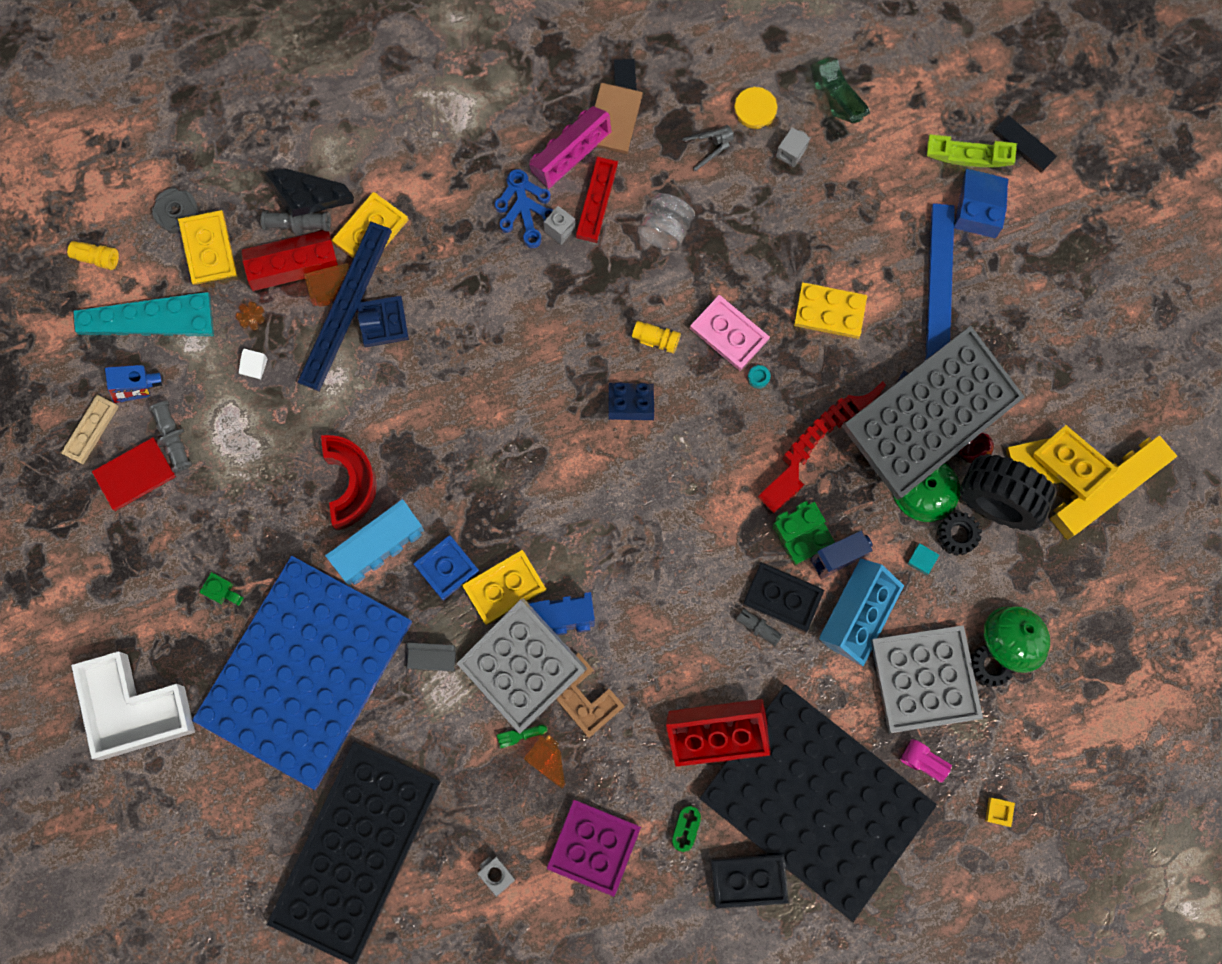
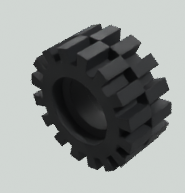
(971, 527)
(982, 675)

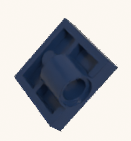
(382, 321)
(631, 401)

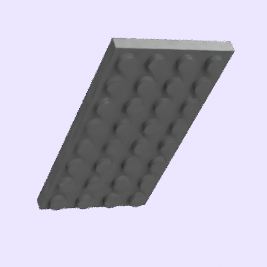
(933, 412)

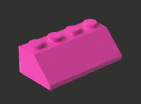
(571, 146)

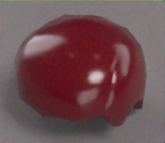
(978, 446)

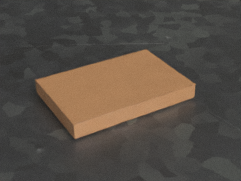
(623, 108)

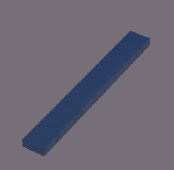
(344, 306)

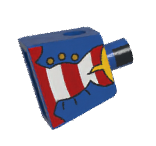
(130, 382)

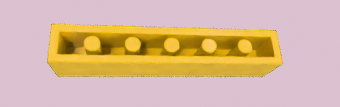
(1132, 473)

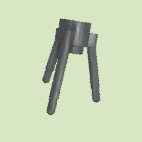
(720, 136)

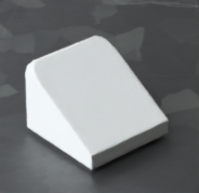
(252, 364)

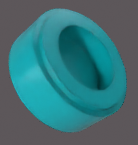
(758, 377)

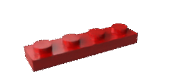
(597, 199)

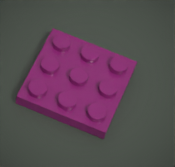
(593, 848)

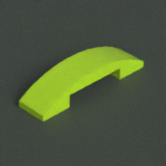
(971, 154)

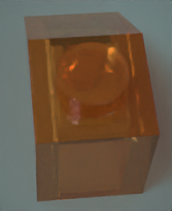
(325, 284)
(547, 760)

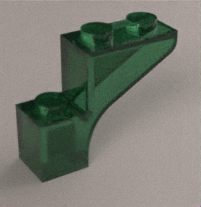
(841, 97)

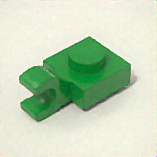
(219, 590)

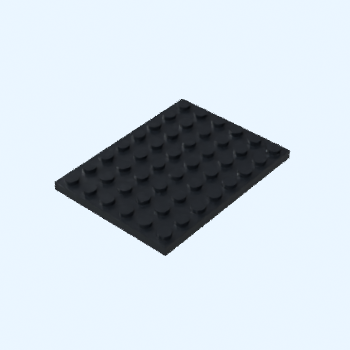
(821, 804)

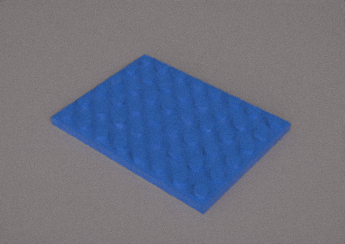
(302, 672)

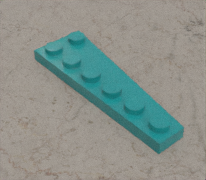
(167, 316)

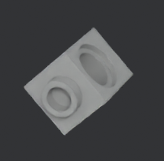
(793, 147)
(559, 225)
(506, 880)

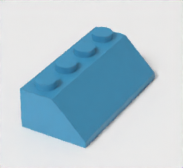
(375, 543)
(861, 611)

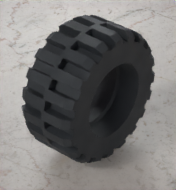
(1008, 492)

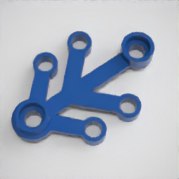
(523, 205)

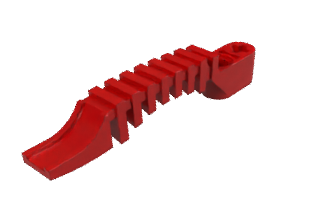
(788, 483)

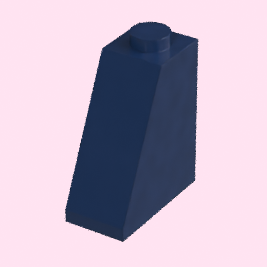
(841, 554)

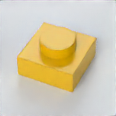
(1000, 812)

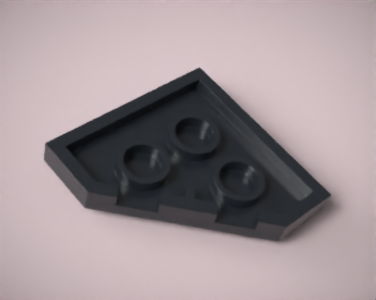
(307, 193)

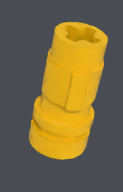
(101, 256)
(654, 335)

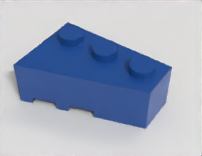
(567, 613)

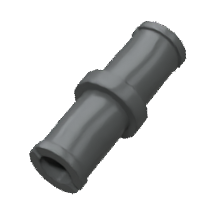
(759, 627)

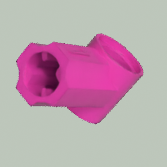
(920, 758)

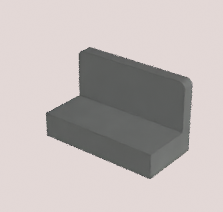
(431, 657)

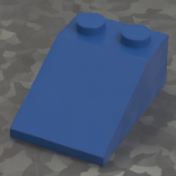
(982, 204)

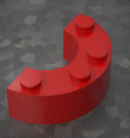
(362, 481)

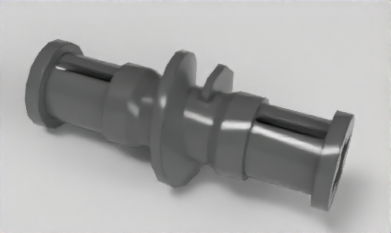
(285, 221)
(169, 436)

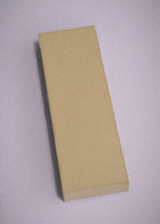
(89, 429)

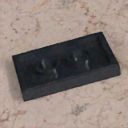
(783, 597)
(749, 880)

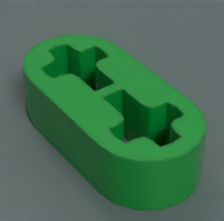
(692, 830)

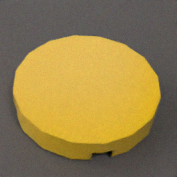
(755, 107)

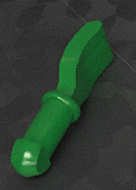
(512, 737)

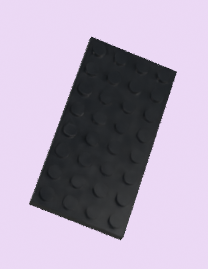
(354, 854)

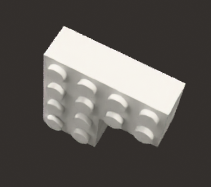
(118, 717)

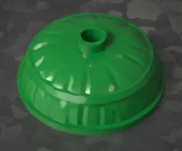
(932, 503)
(1017, 638)

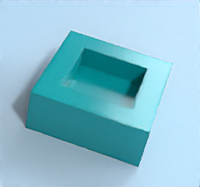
(923, 559)

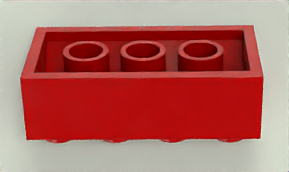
(288, 259)
(718, 732)

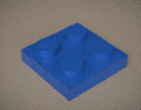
(446, 567)

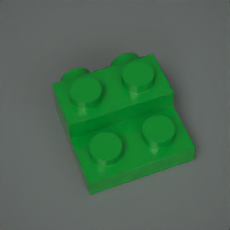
(803, 532)

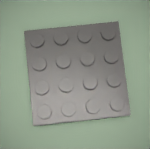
(521, 666)
(926, 679)

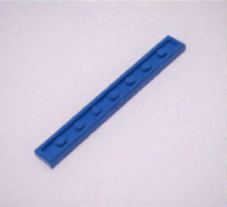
(940, 277)

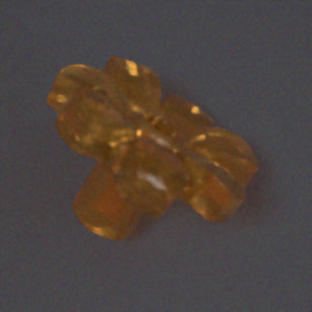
(250, 315)

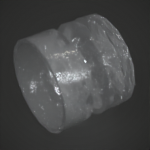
(666, 222)

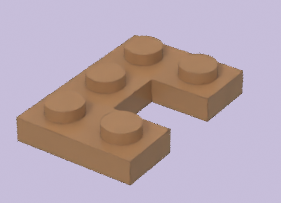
(587, 715)

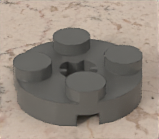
(166, 201)

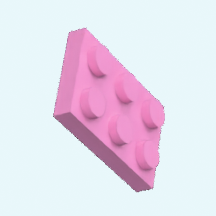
(729, 332)

